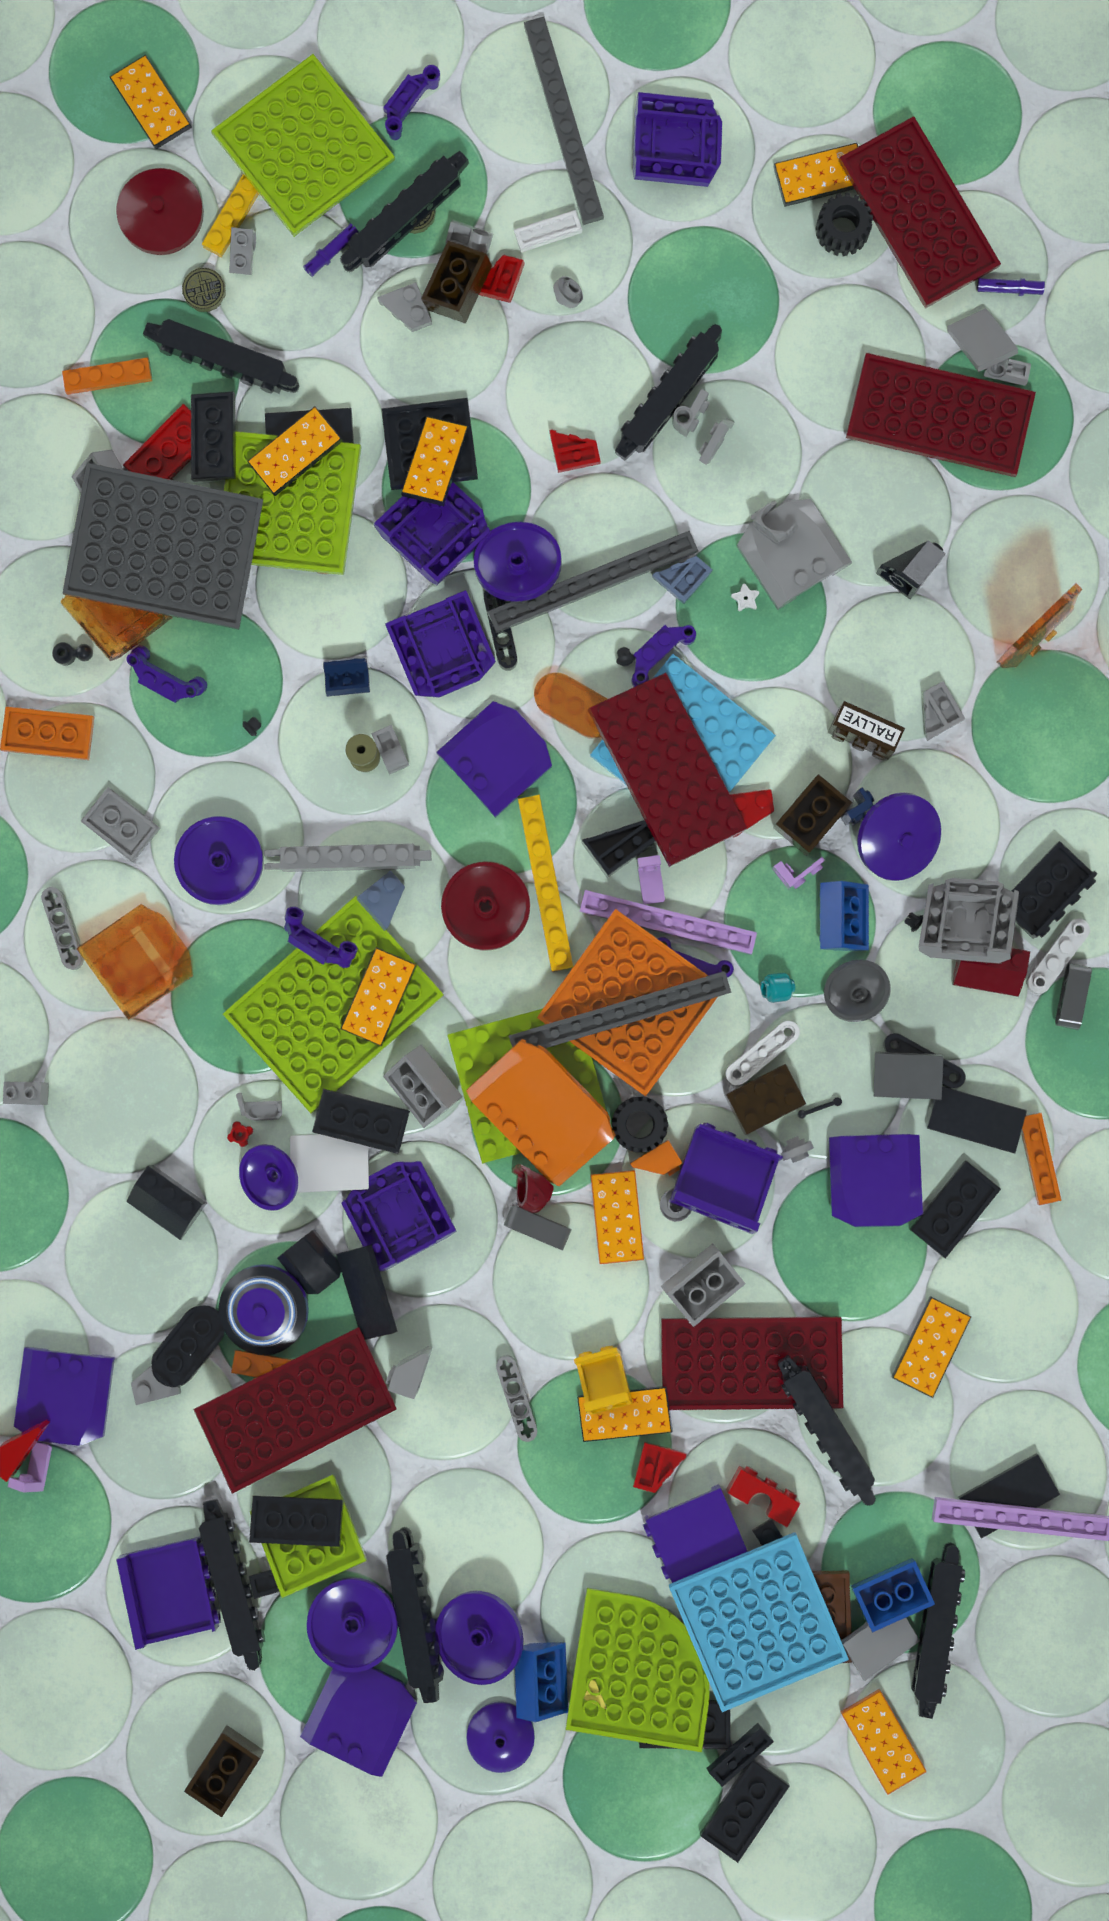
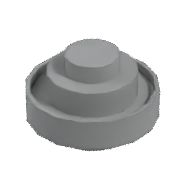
(568, 292)
(796, 1149)
(672, 1211)

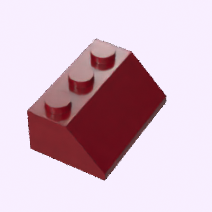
(999, 978)

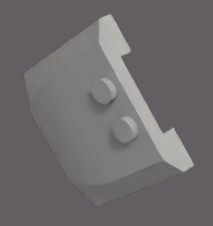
(797, 561)
(969, 921)

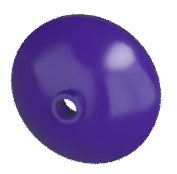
(260, 1179)
(496, 1722)

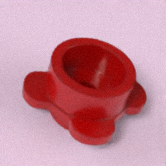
(246, 1132)

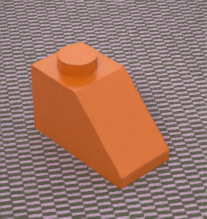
(659, 1160)

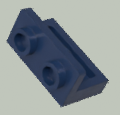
(346, 677)
(864, 800)

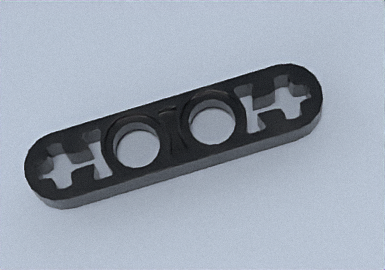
(500, 655)

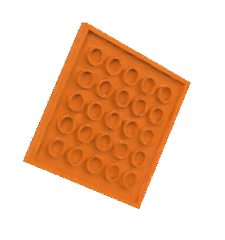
(616, 968)

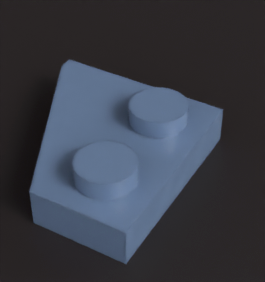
(683, 578)
(382, 899)

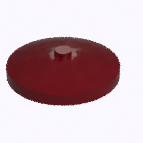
(160, 211)
(485, 906)

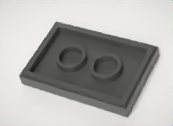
(908, 1075)

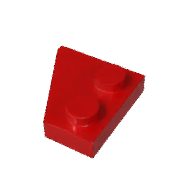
(503, 279)
(573, 452)
(753, 806)
(656, 1466)

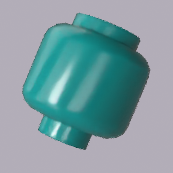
(777, 987)

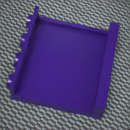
(725, 1178)
(695, 1535)
(168, 1592)

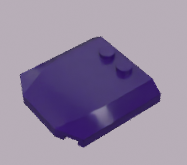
(676, 139)
(434, 535)
(442, 646)
(497, 756)
(876, 1179)
(398, 1213)
(67, 1392)
(360, 1718)

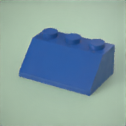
(844, 916)
(892, 1594)
(541, 1681)

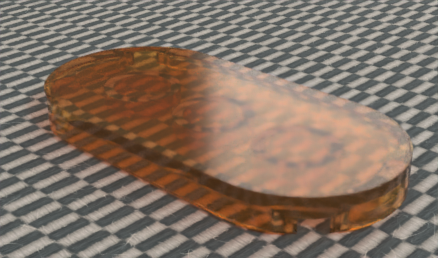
(568, 702)

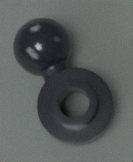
(82, 652)

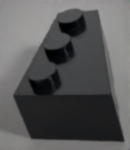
(619, 846)

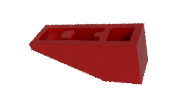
(16, 1449)

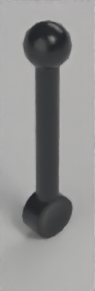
(836, 1101)

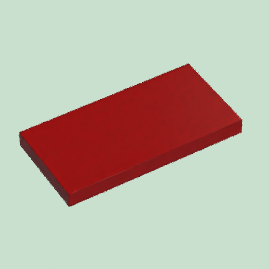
(166, 449)

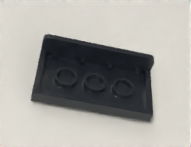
(1050, 889)

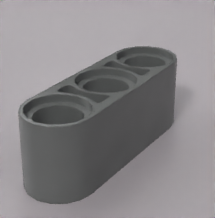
(1073, 996)
(537, 1227)

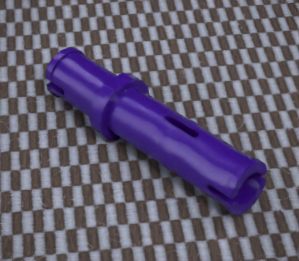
(330, 250)
(1011, 286)

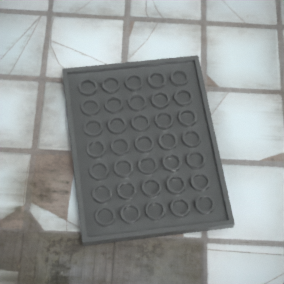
(162, 546)

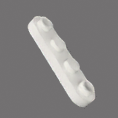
(1058, 956)
(762, 1053)

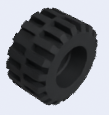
(847, 208)
(658, 1117)

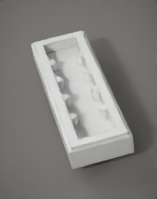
(548, 231)

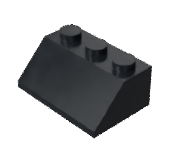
(165, 1201)

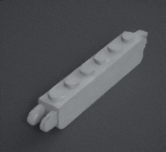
(347, 857)

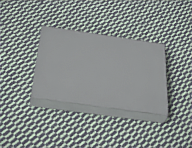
(982, 340)
(120, 824)
(877, 1649)

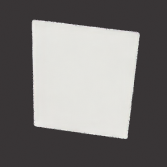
(329, 1163)

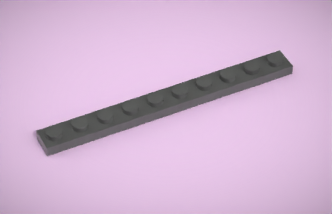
(563, 120)
(594, 581)
(625, 1012)

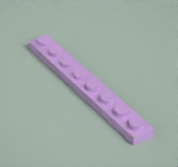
(670, 922)
(1020, 1518)

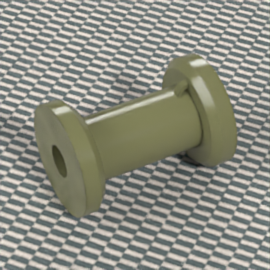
(362, 753)

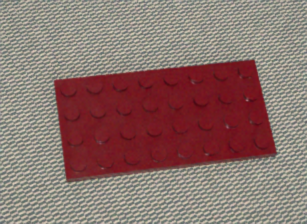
(919, 212)
(940, 415)
(667, 769)
(736, 1364)
(294, 1409)

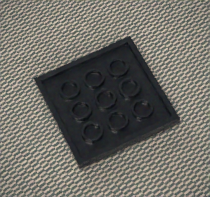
(403, 428)

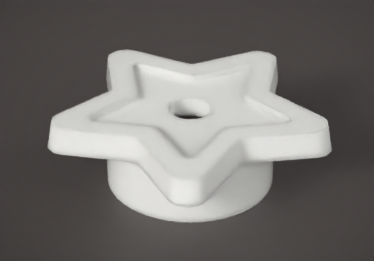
(750, 602)

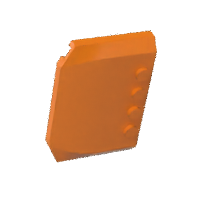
(542, 1111)

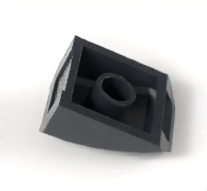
(311, 1263)

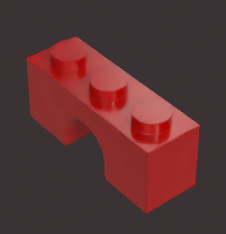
(747, 1484)

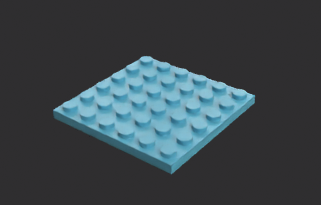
(726, 730)
(758, 1622)

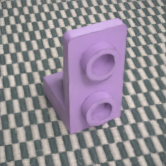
(786, 873)
(650, 879)
(37, 1471)

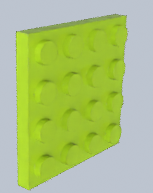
(305, 1565)

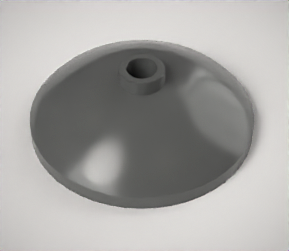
(850, 982)

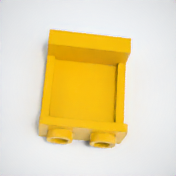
(603, 1380)

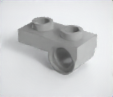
(469, 236)
(241, 251)
(1009, 371)
(699, 405)
(390, 749)
(25, 1093)

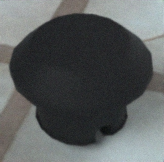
(624, 657)
(252, 726)
(914, 921)

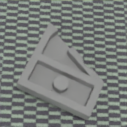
(407, 307)
(718, 433)
(940, 710)
(148, 1389)

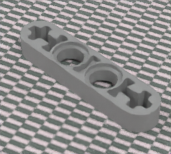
(59, 929)
(519, 1397)

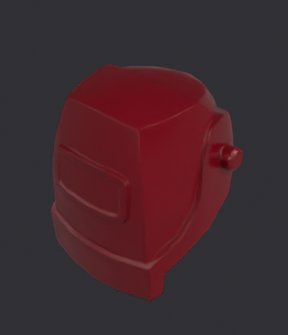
(532, 1189)

